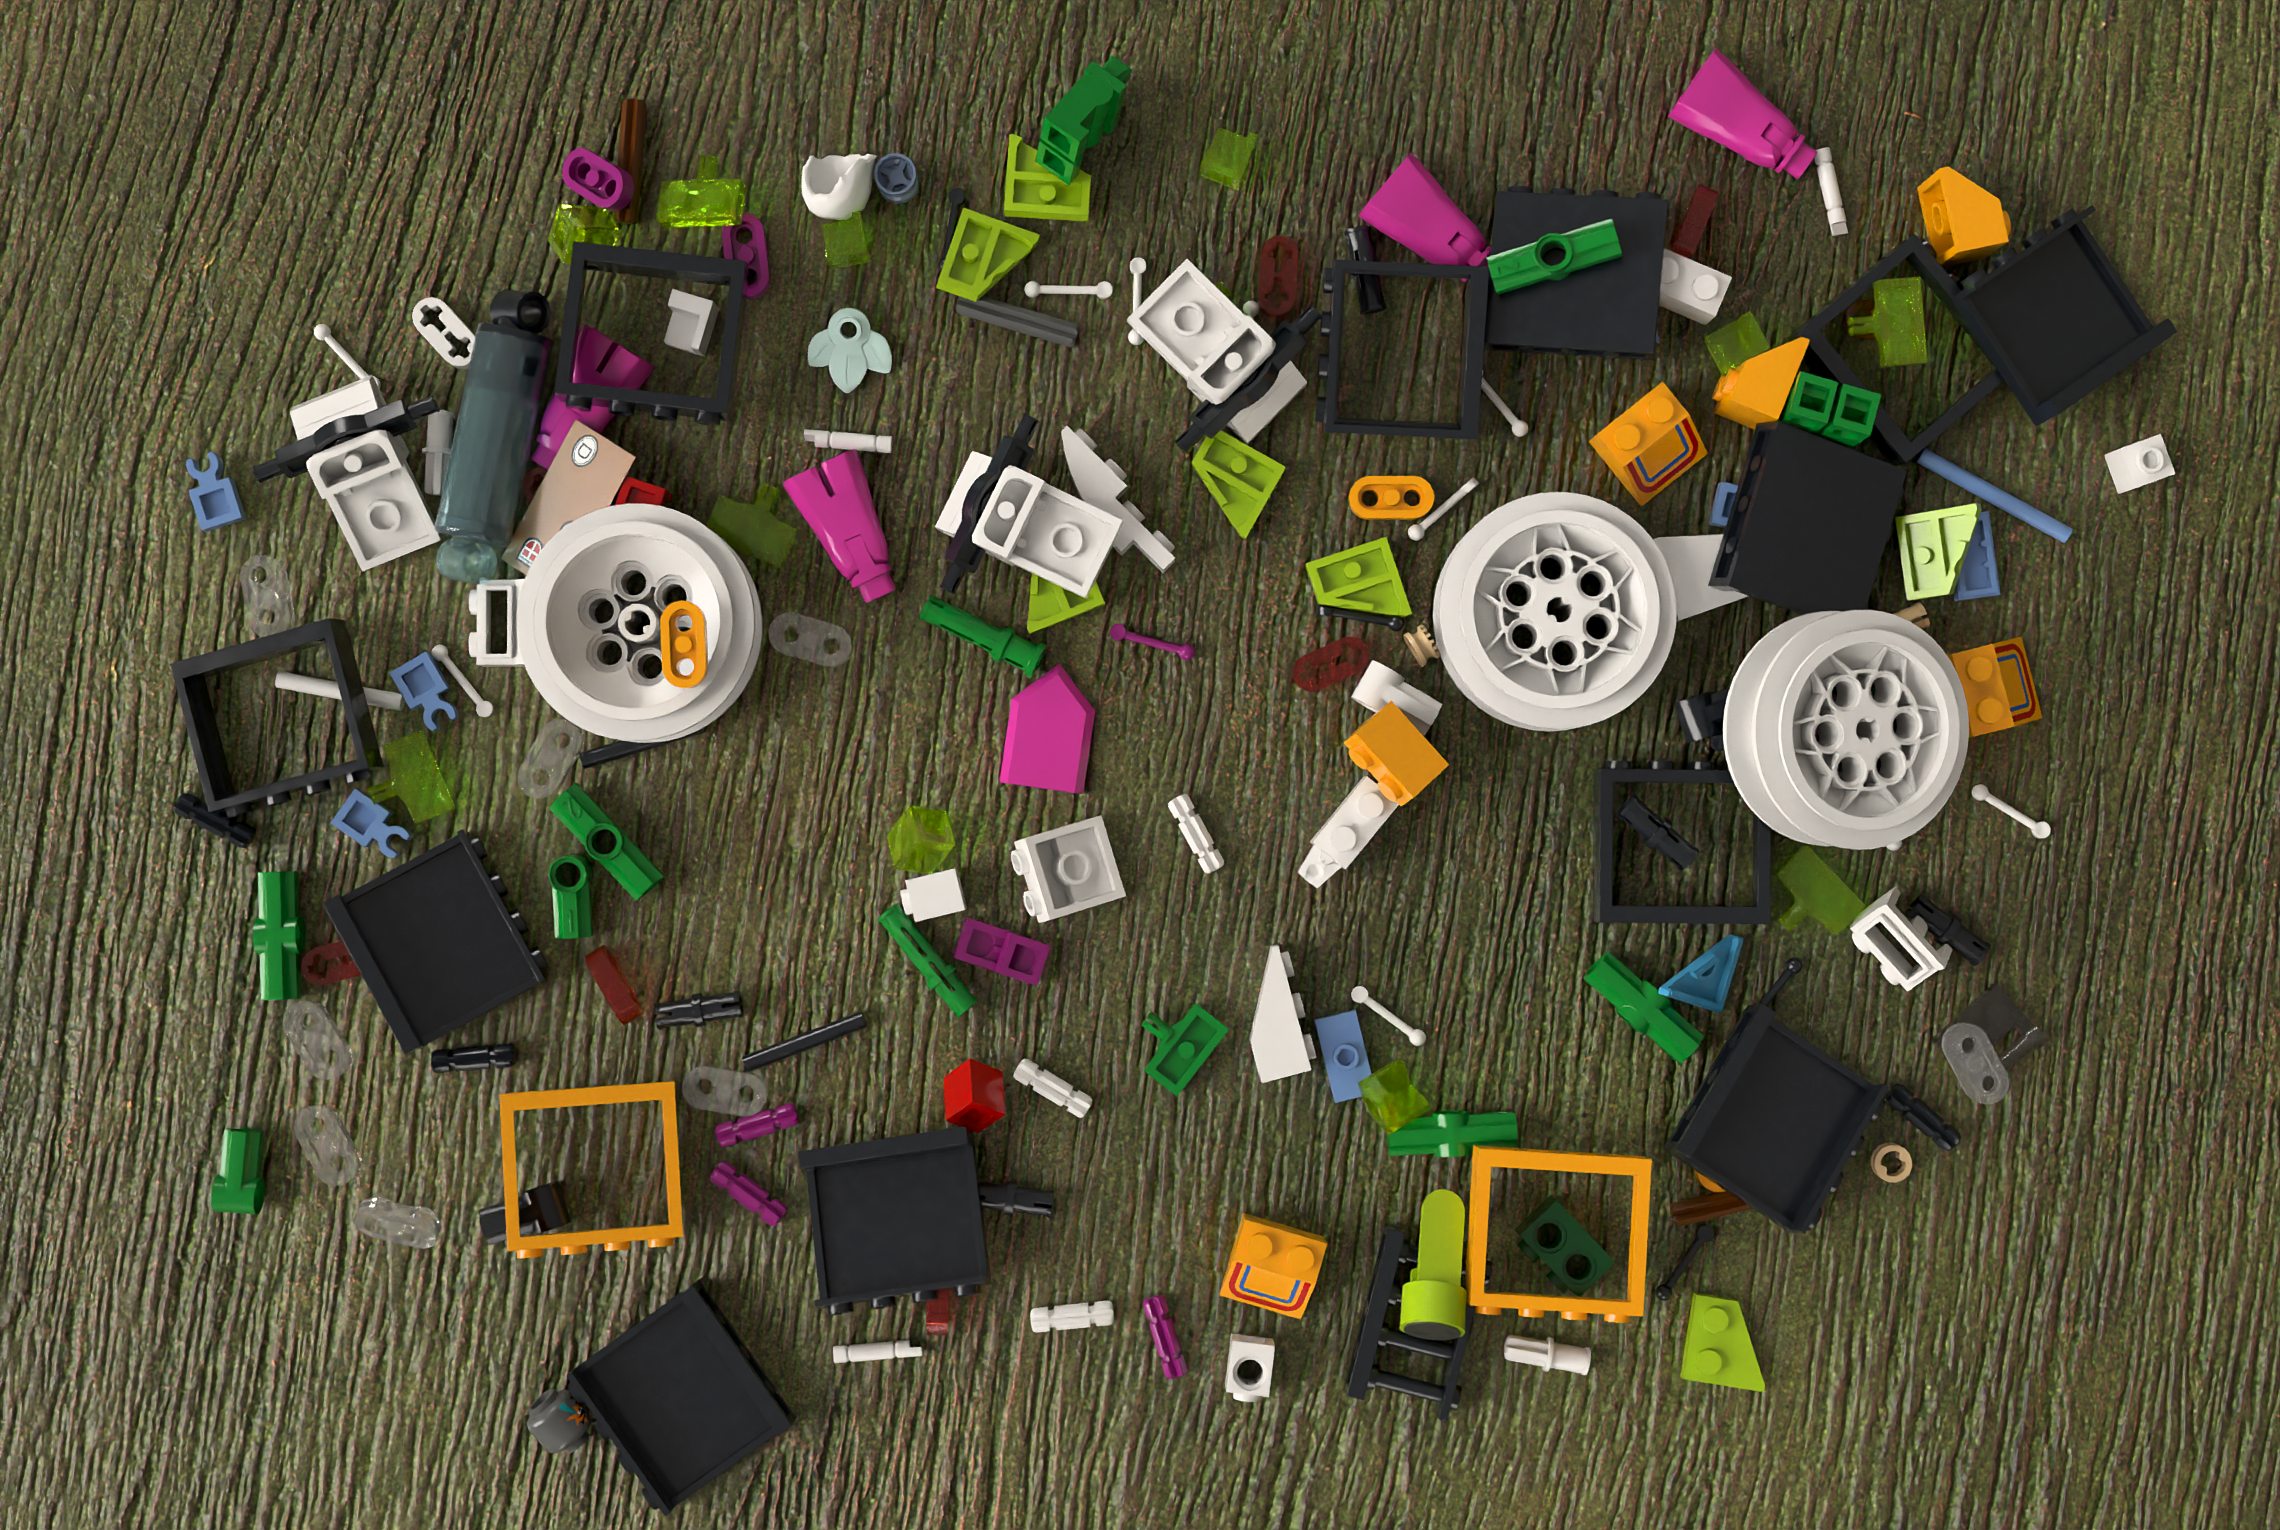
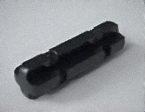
(215, 822)
(473, 1058)
(1922, 1117)

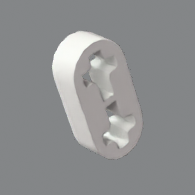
(439, 339)

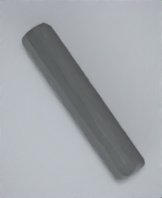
(1019, 320)

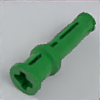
(1001, 643)

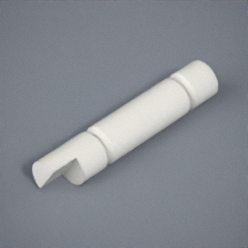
(1831, 192)
(849, 441)
(875, 1351)

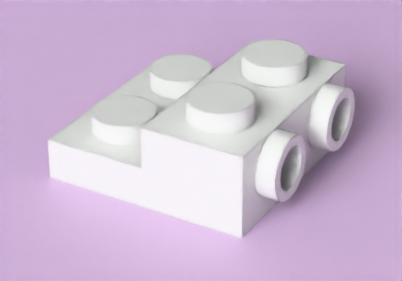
(1067, 869)

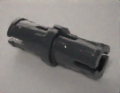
(1367, 285)
(1657, 832)
(1949, 930)
(698, 1010)
(1016, 1199)

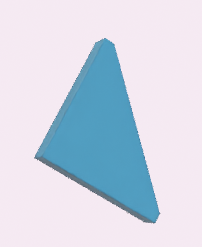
(1708, 977)

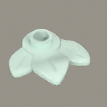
(849, 356)

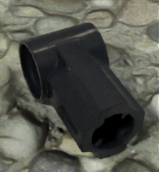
(1702, 715)
(539, 1211)

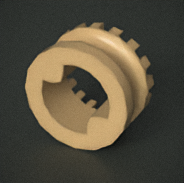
(1421, 646)
(1881, 1171)

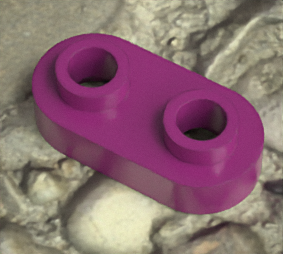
(598, 179)
(753, 252)

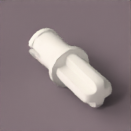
(437, 450)
(1547, 1354)

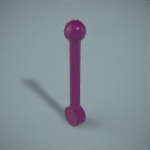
(1119, 632)

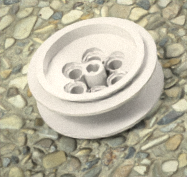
(592, 565)
(1477, 621)
(1787, 694)

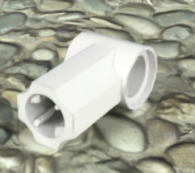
(1384, 685)

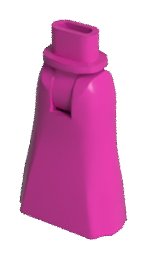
(1736, 115)
(1425, 219)
(597, 363)
(843, 517)

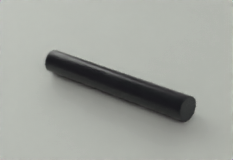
(622, 749)
(804, 1041)

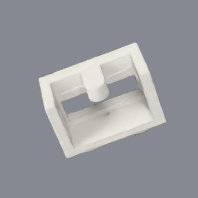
(481, 640)
(1908, 933)

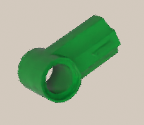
(572, 902)
(239, 1183)

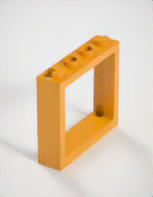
(613, 1238)
(1535, 1304)

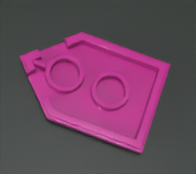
(1049, 735)

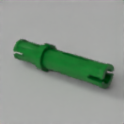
(961, 999)

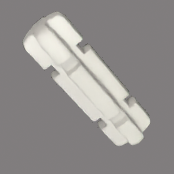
(1196, 833)
(1052, 1088)
(1072, 1316)

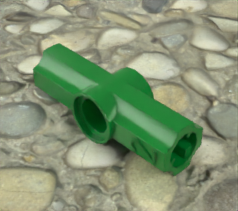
(1582, 247)
(587, 822)
(279, 935)
(1643, 1007)
(1454, 1133)

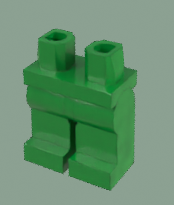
(1082, 117)
(1843, 420)

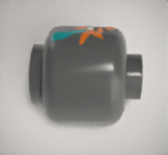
(558, 1421)

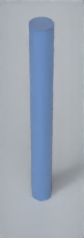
(1994, 495)

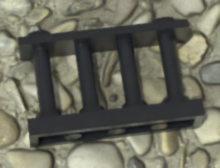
(1376, 1333)

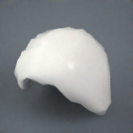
(837, 184)

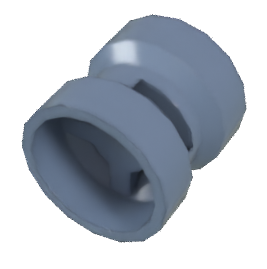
(893, 171)

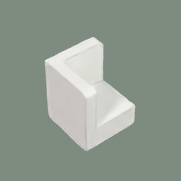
(690, 322)

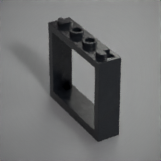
(656, 265)
(1472, 350)
(1830, 365)
(204, 733)
(1603, 851)

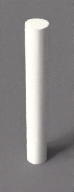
(330, 689)

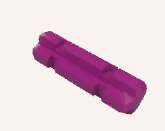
(757, 1125)
(748, 1193)
(1165, 1336)

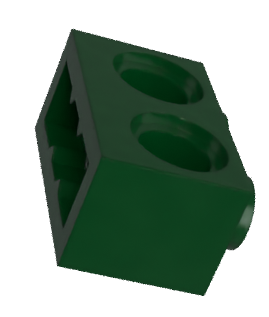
(1569, 1241)

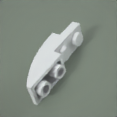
(1101, 487)

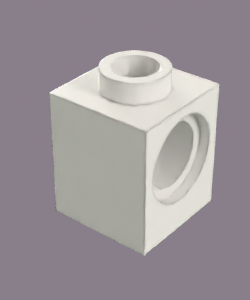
(2139, 464)
(933, 895)
(1249, 1348)

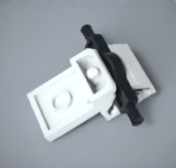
(1222, 355)
(361, 468)
(1023, 520)

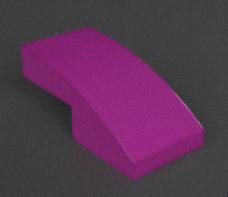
(1001, 951)

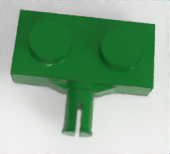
(1182, 1046)

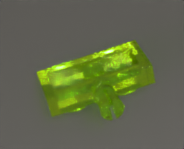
(702, 199)
(1896, 322)
(754, 527)
(414, 779)
(1816, 893)

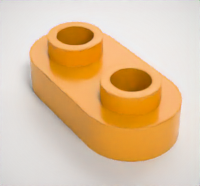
(1390, 497)
(684, 645)

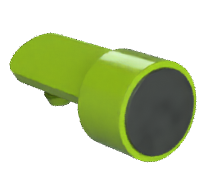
(1433, 1299)

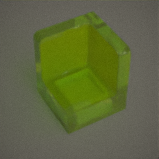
(1228, 157)
(581, 225)
(846, 242)
(1736, 343)
(920, 839)
(1392, 1097)

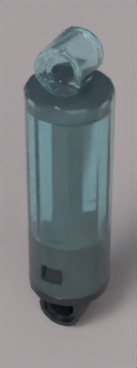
(493, 436)

